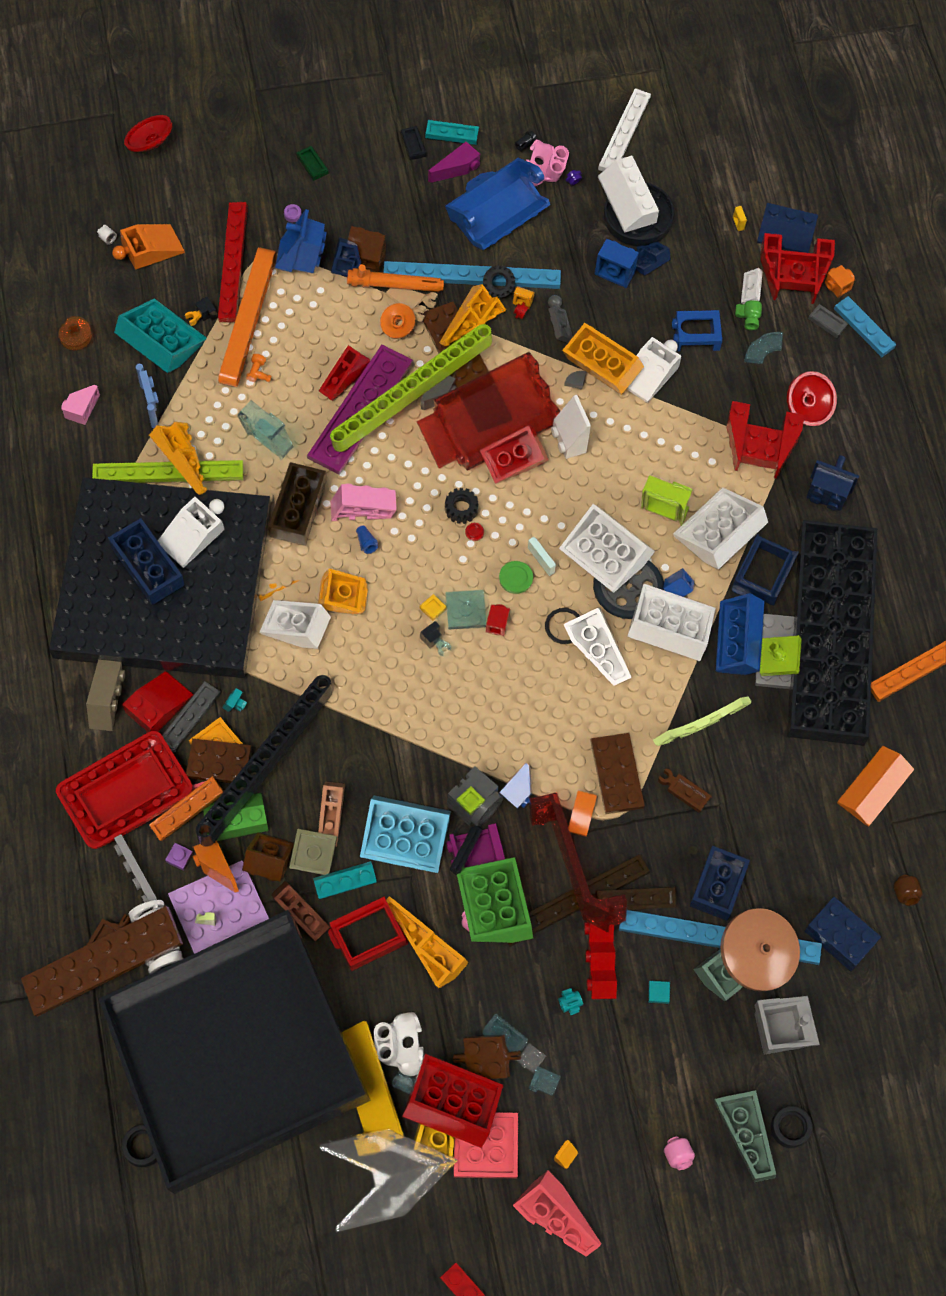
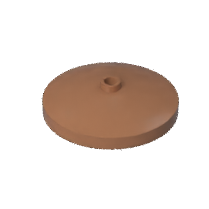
(744, 953)

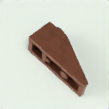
(300, 910)

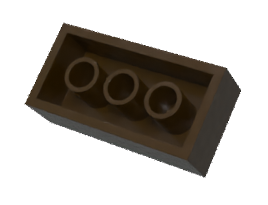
(297, 504)

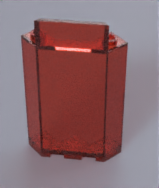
(488, 412)

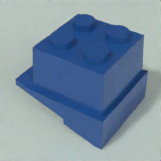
(301, 245)

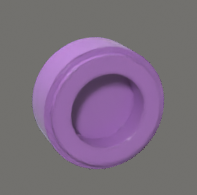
(292, 213)

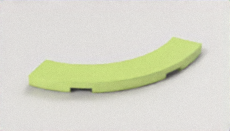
(702, 723)

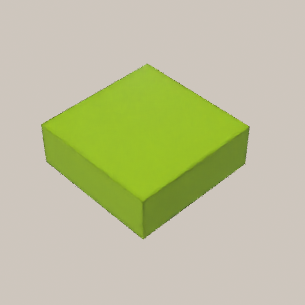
(470, 800)

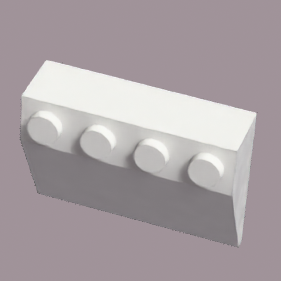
(721, 527)
(606, 548)
(672, 622)

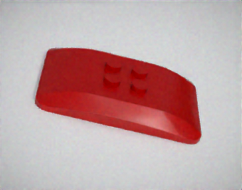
(124, 790)

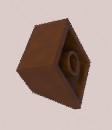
(268, 857)

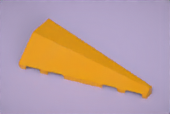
(474, 311)
(176, 446)
(437, 956)

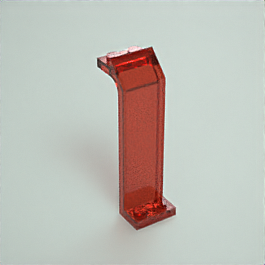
(594, 911)

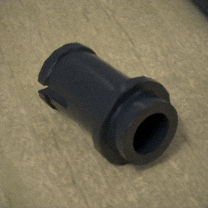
(526, 140)

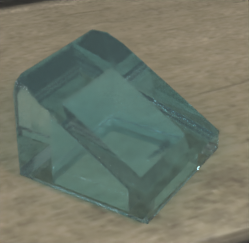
(403, 1082)

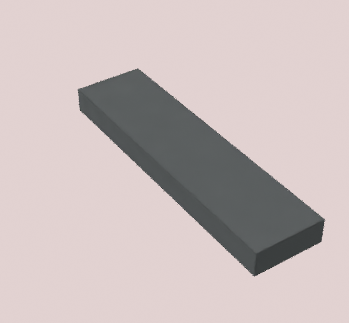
(190, 716)

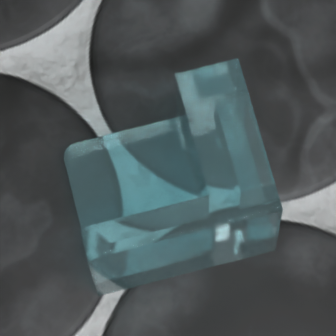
(544, 1081)

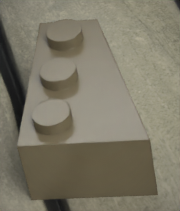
(104, 694)

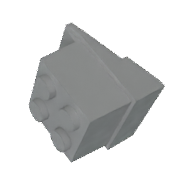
(785, 1024)

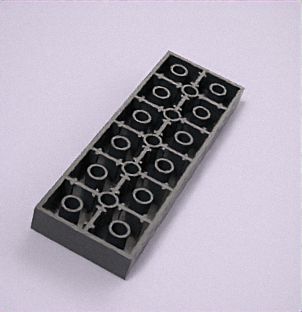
(836, 632)

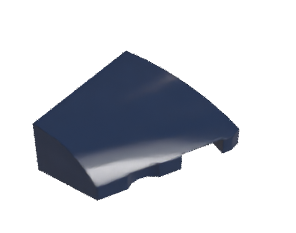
(345, 257)

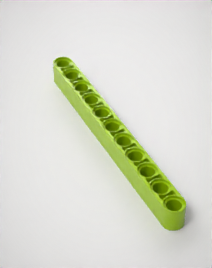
(403, 389)

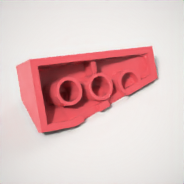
(553, 1208)

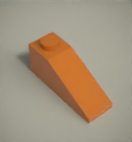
(215, 865)

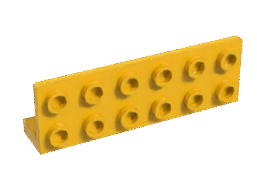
(380, 1111)

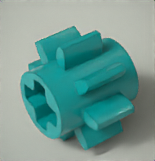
(570, 1001)

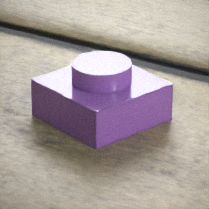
(179, 856)

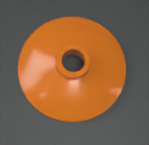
(394, 314)

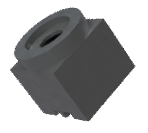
(485, 788)

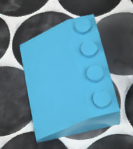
(405, 834)

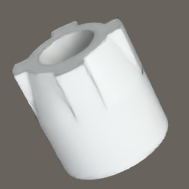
(107, 234)

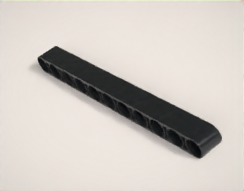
(264, 767)

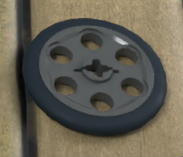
(608, 599)

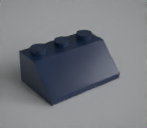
(794, 226)

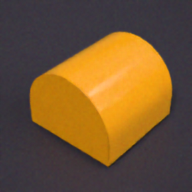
(523, 295)

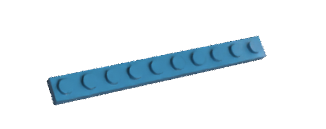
(474, 274)
(696, 933)

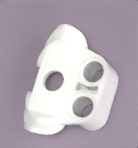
(406, 1059)

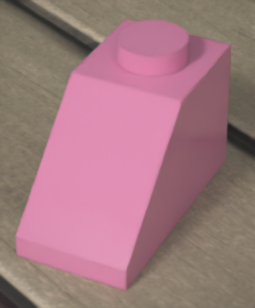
(80, 404)

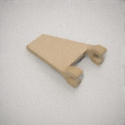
(413, 299)

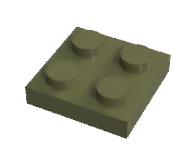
(313, 852)

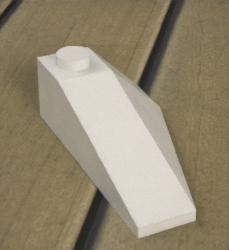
(598, 644)

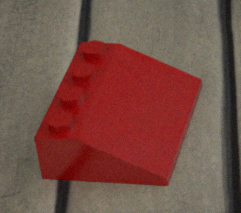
(453, 1101)

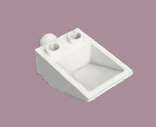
(659, 365)
(189, 536)

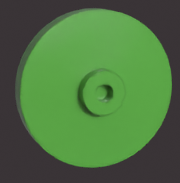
(516, 577)

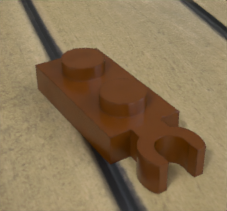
(685, 790)

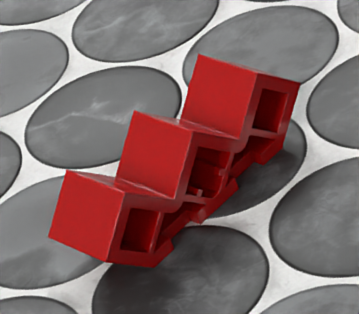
(601, 960)

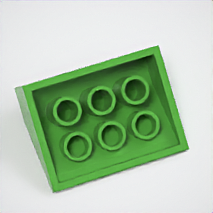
(495, 902)

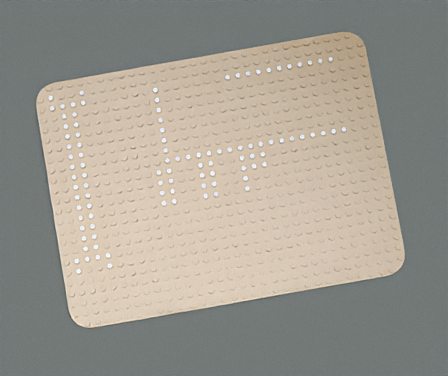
(491, 695)

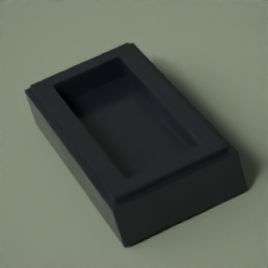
(413, 143)

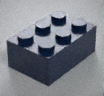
(719, 883)
(842, 934)

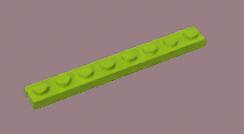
(166, 471)

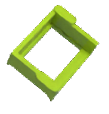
(666, 498)

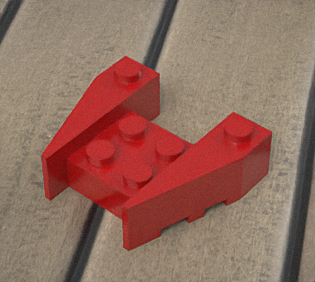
(795, 269)
(760, 444)

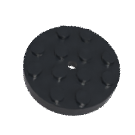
(647, 234)

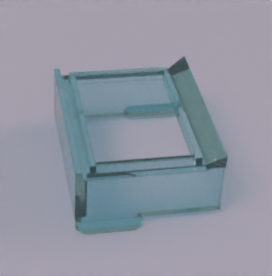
(265, 429)

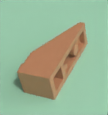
(331, 808)

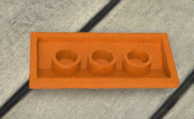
(876, 785)

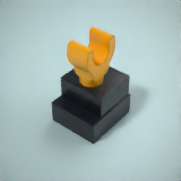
(204, 310)

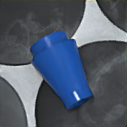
(366, 540)

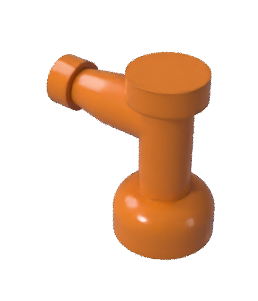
(257, 360)

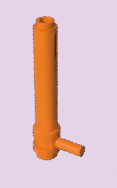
(366, 278)

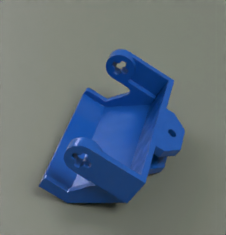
(498, 202)

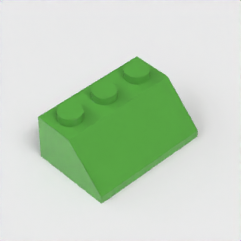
(248, 820)

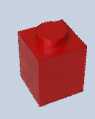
(497, 619)

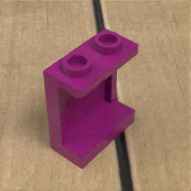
(486, 850)

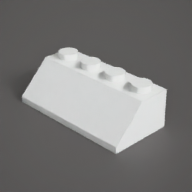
(629, 194)

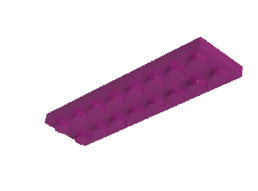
(379, 376)

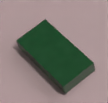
(312, 163)

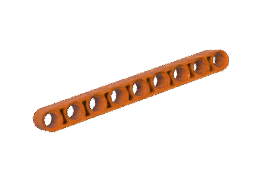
(247, 317)

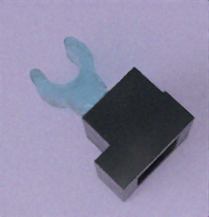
(432, 636)

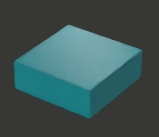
(659, 992)

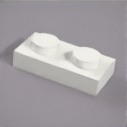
(752, 285)

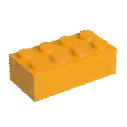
(603, 358)

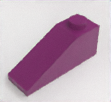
(457, 163)

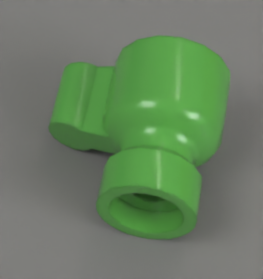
(750, 310)

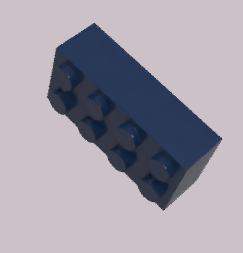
(146, 561)

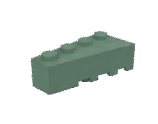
(746, 1126)

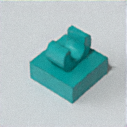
(234, 701)

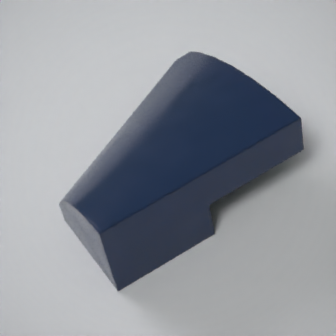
(651, 257)

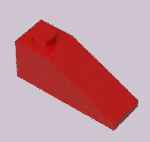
(344, 373)

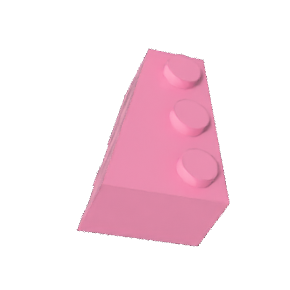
(363, 501)

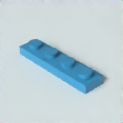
(864, 326)

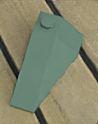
(716, 978)

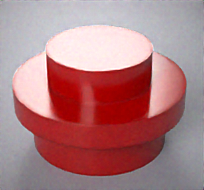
(520, 310)
(474, 531)

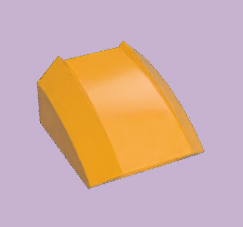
(343, 592)

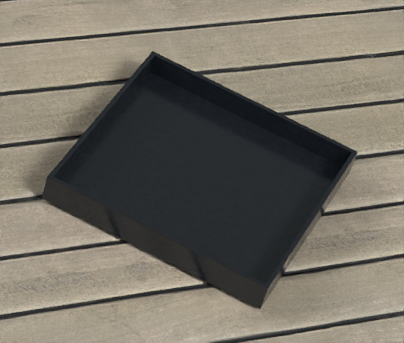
(192, 630)
(232, 1051)

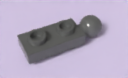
(559, 319)

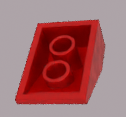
(514, 454)
(157, 702)

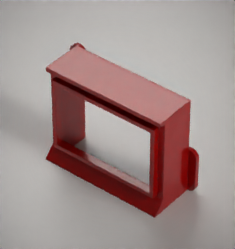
(376, 952)

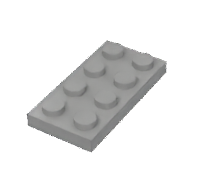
(776, 627)

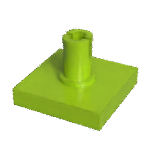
(780, 655)

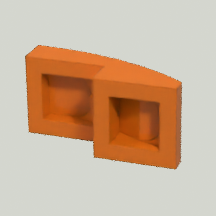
(582, 813)

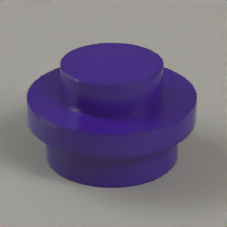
(573, 177)

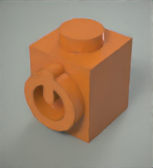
(839, 280)

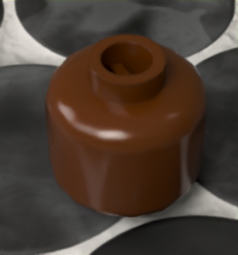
(908, 890)

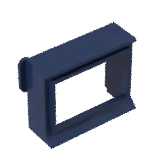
(742, 586)

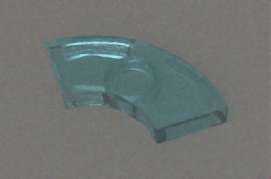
(761, 347)

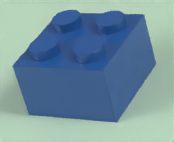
(616, 263)

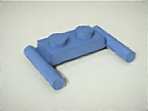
(146, 384)

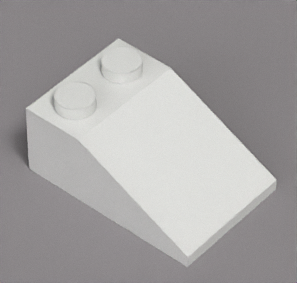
(572, 429)
(296, 623)

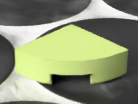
(207, 919)

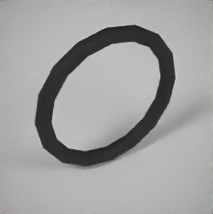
(547, 624)

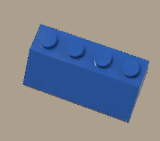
(740, 635)

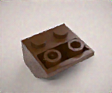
(370, 247)

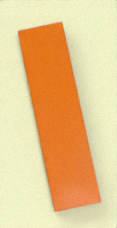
(186, 808)

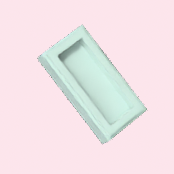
(541, 556)

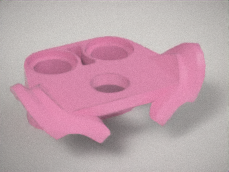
(553, 160)

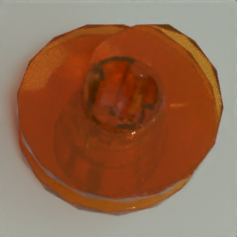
(75, 333)

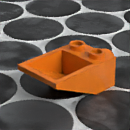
(150, 243)

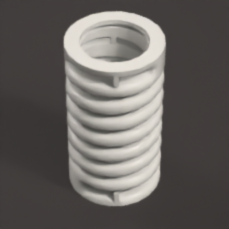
(165, 959)

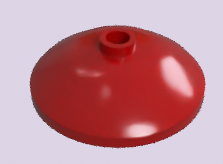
(148, 133)
(819, 394)

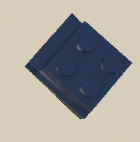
(831, 484)

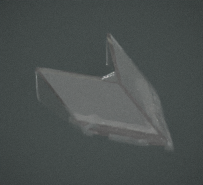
(400, 1170)

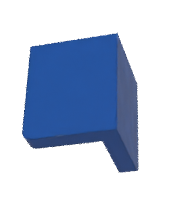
(679, 583)

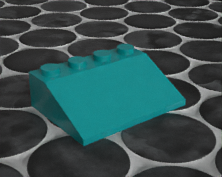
(159, 334)

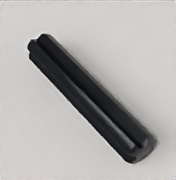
(465, 850)

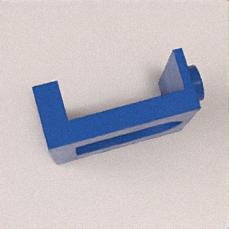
(683, 338)

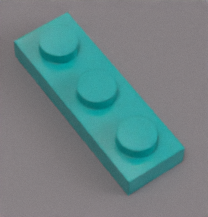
(452, 132)
(344, 880)

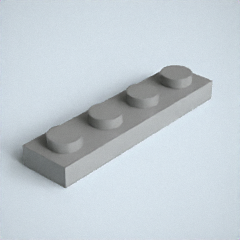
(131, 866)

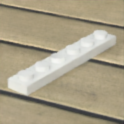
(625, 128)

